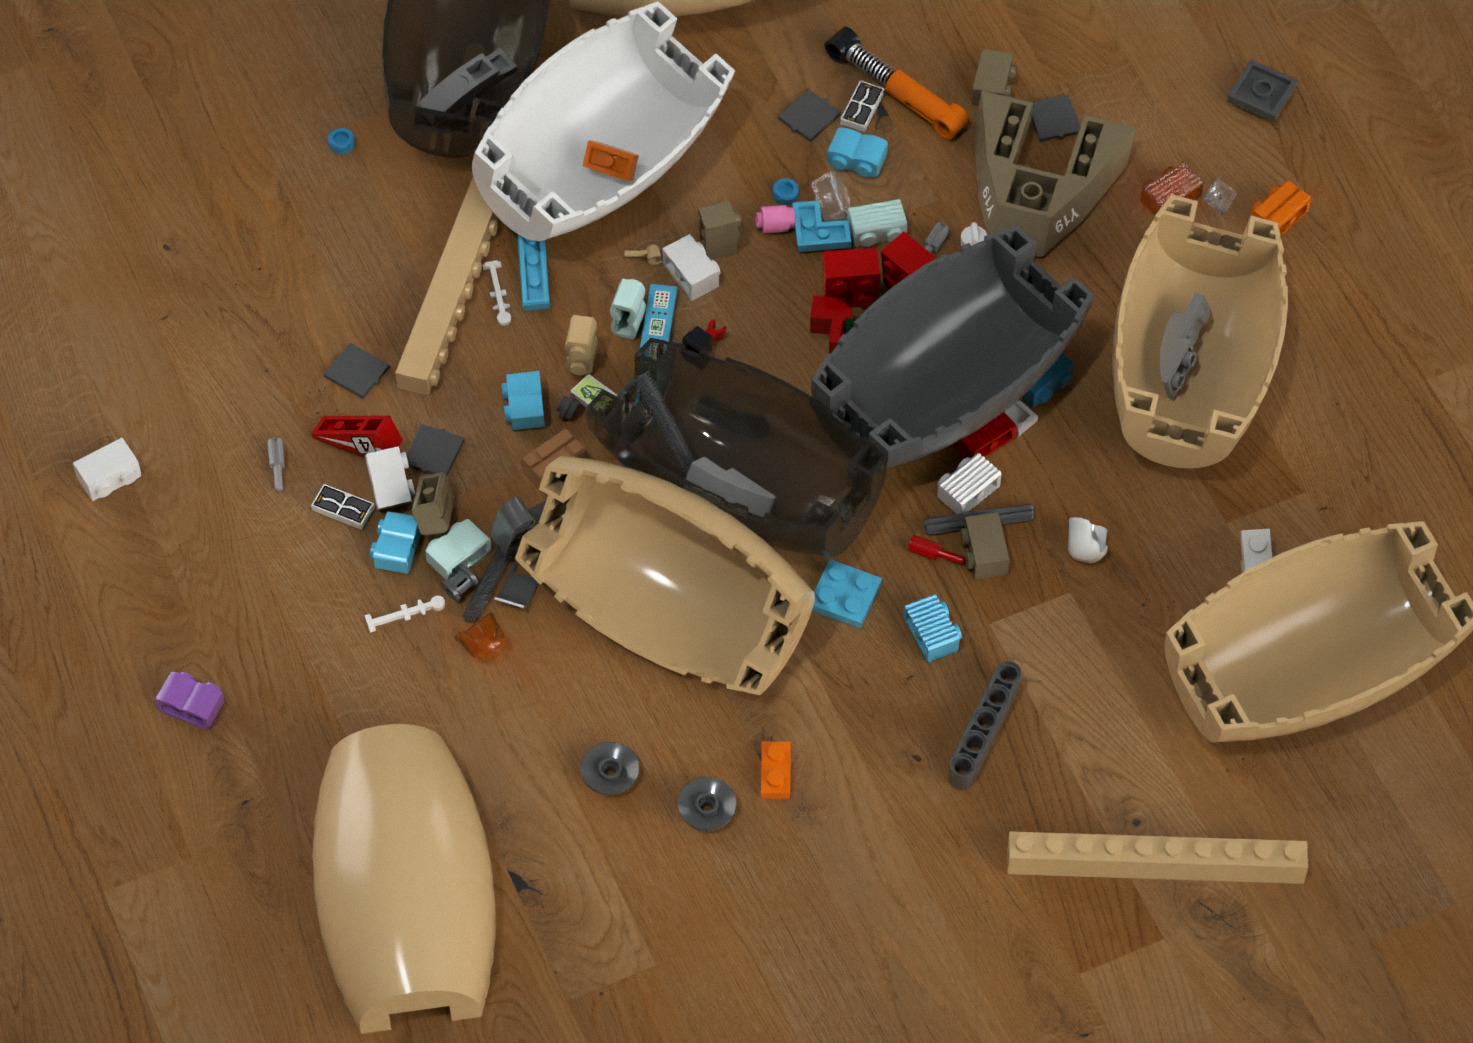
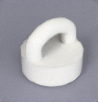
(972, 234)

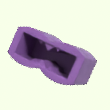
(190, 700)

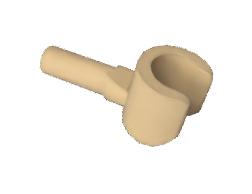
(652, 254)

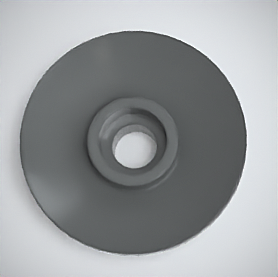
(610, 757)
(702, 793)

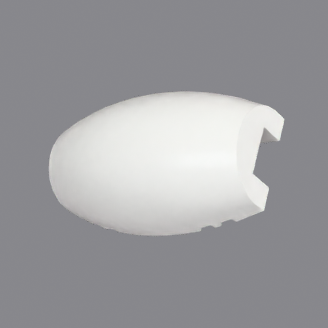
(611, 86)

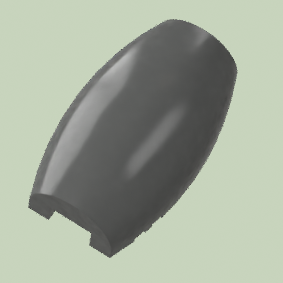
(951, 347)

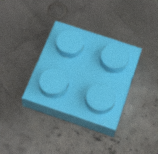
(845, 593)

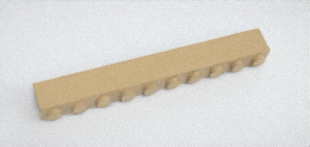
(447, 295)
(1157, 857)

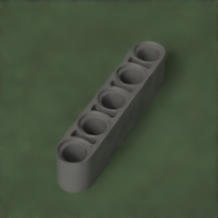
(980, 736)

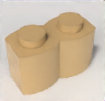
(581, 345)

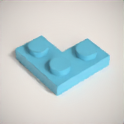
(818, 235)

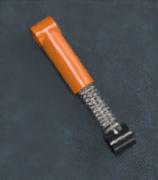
(945, 118)

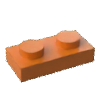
(610, 160)
(775, 769)

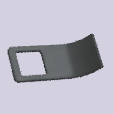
(517, 589)

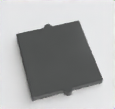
(809, 115)
(1054, 118)
(356, 370)
(434, 450)

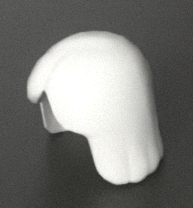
(1086, 540)

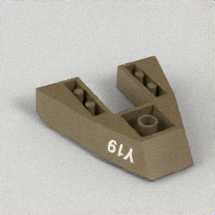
(1036, 200)

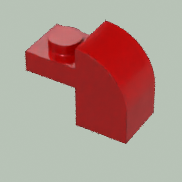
(829, 317)

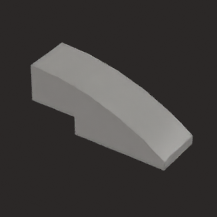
(731, 486)

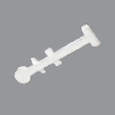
(503, 317)
(437, 603)

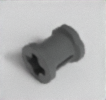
(453, 587)

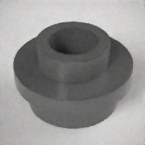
(568, 406)

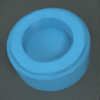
(341, 141)
(785, 191)

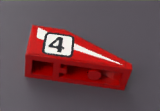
(358, 433)

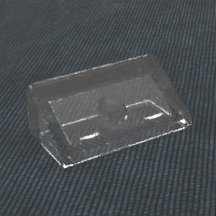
(831, 196)

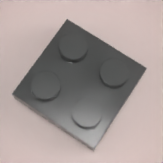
(1262, 90)

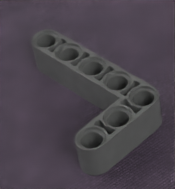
(512, 523)

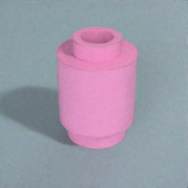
(775, 219)

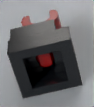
(701, 339)

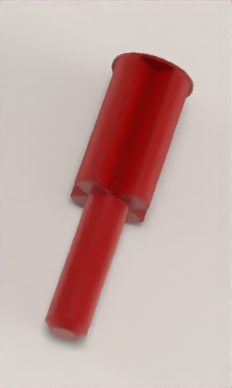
(932, 550)

